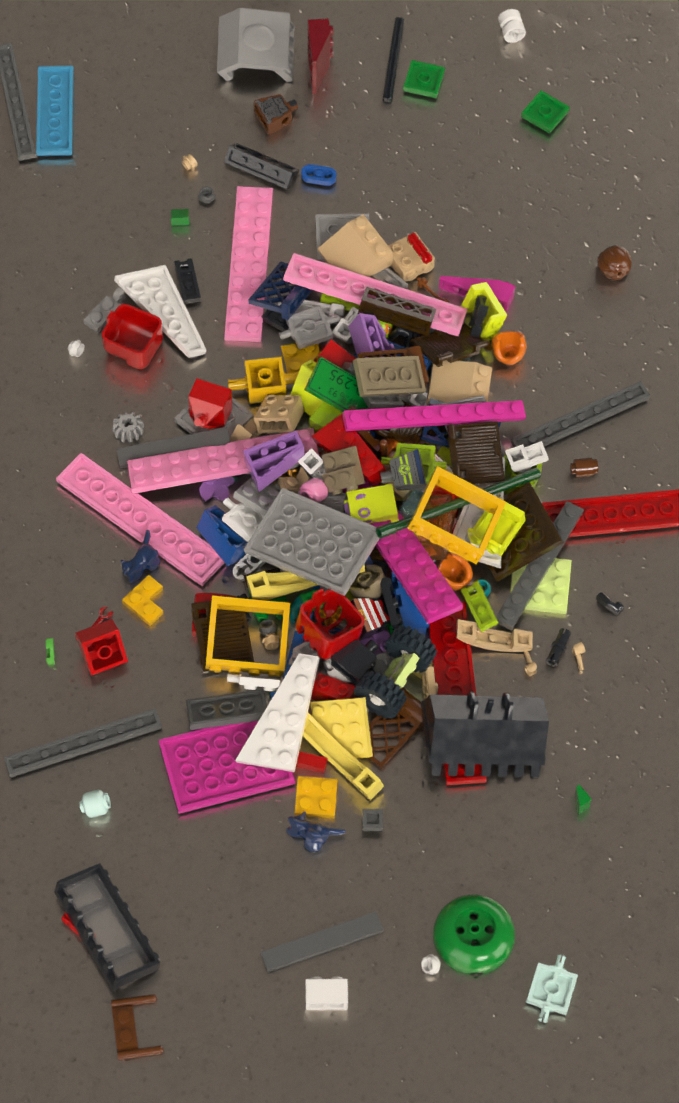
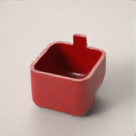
(132, 335)

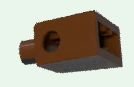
(274, 112)

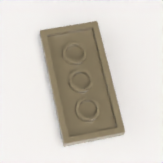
(389, 376)

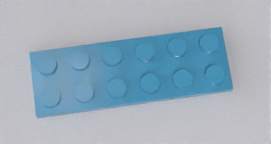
(54, 111)

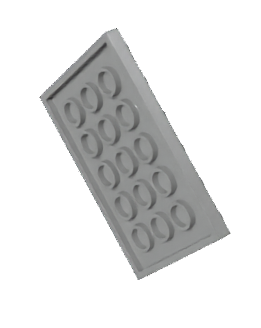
(313, 541)

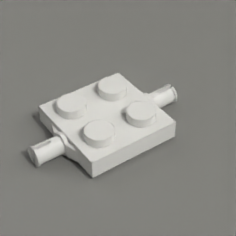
(241, 519)
(252, 682)

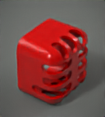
(318, 634)

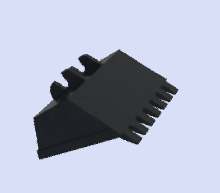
(485, 733)

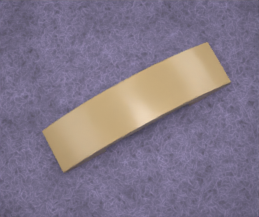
(494, 639)

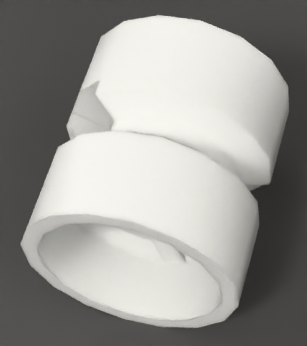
(511, 25)

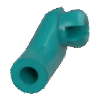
(294, 609)

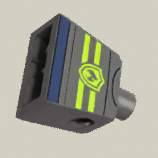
(406, 472)

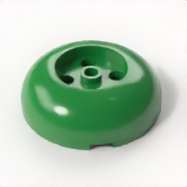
(457, 949)

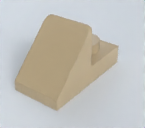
(245, 432)
(294, 484)

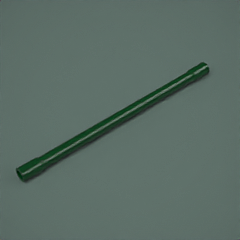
(393, 527)

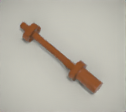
(423, 283)

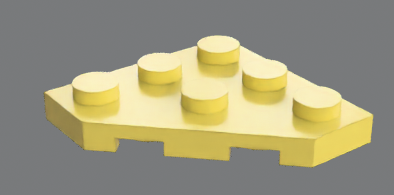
(346, 722)

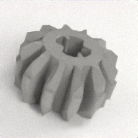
(128, 427)

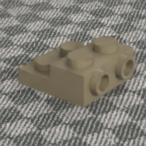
(342, 470)

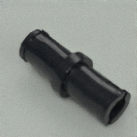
(558, 647)

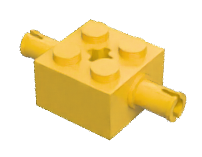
(263, 378)

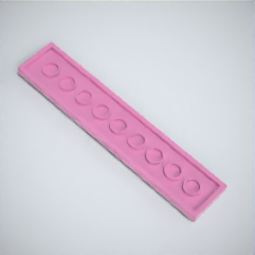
(248, 263)
(351, 287)
(200, 463)
(137, 514)

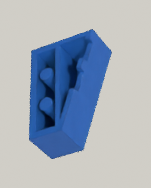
(220, 536)
(409, 612)

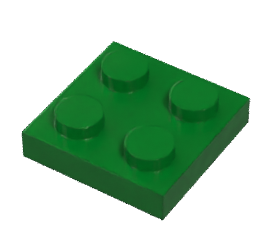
(424, 79)
(545, 111)

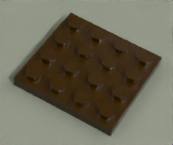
(534, 537)

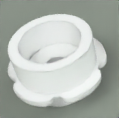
(76, 348)
(430, 964)

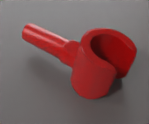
(102, 616)

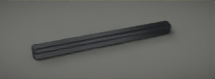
(393, 59)

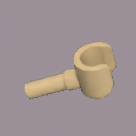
(577, 650)
(530, 669)

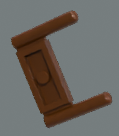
(378, 447)
(125, 1027)

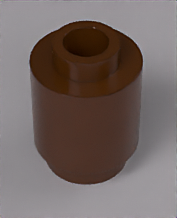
(584, 467)

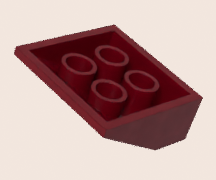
(319, 50)

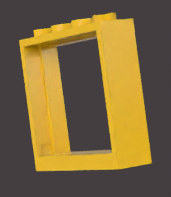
(467, 492)
(247, 605)

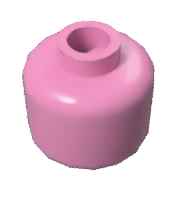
(314, 490)

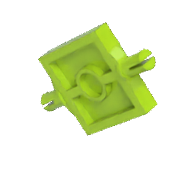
(427, 456)

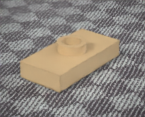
(429, 685)

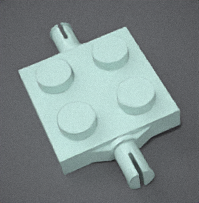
(552, 988)

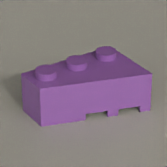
(368, 334)
(273, 458)

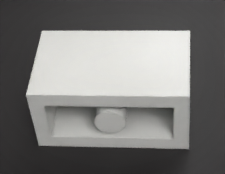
(326, 993)

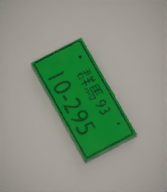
(335, 386)

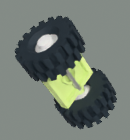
(410, 654)

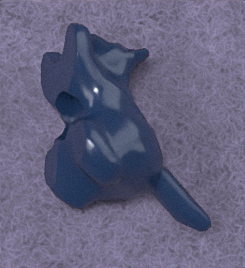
(144, 559)
(313, 833)

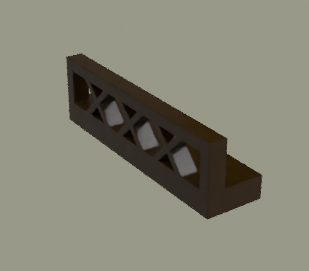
(396, 313)

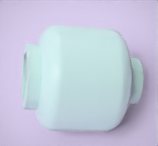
(95, 803)

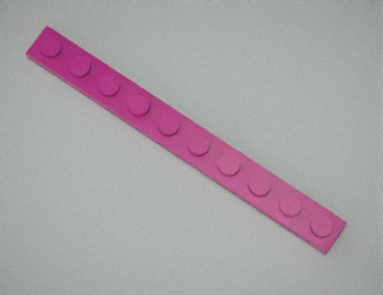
(433, 415)

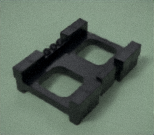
(477, 318)

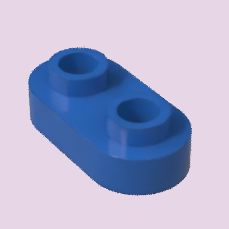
(319, 175)

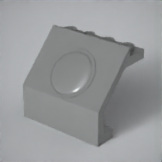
(255, 41)

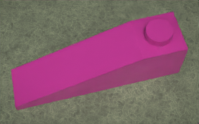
(460, 286)

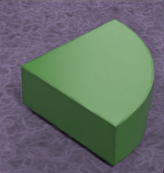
(50, 651)

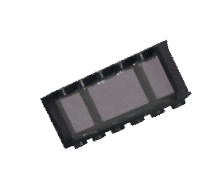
(106, 926)

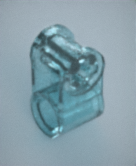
(410, 505)

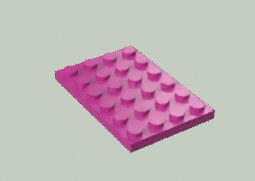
(205, 768)

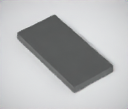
(226, 709)

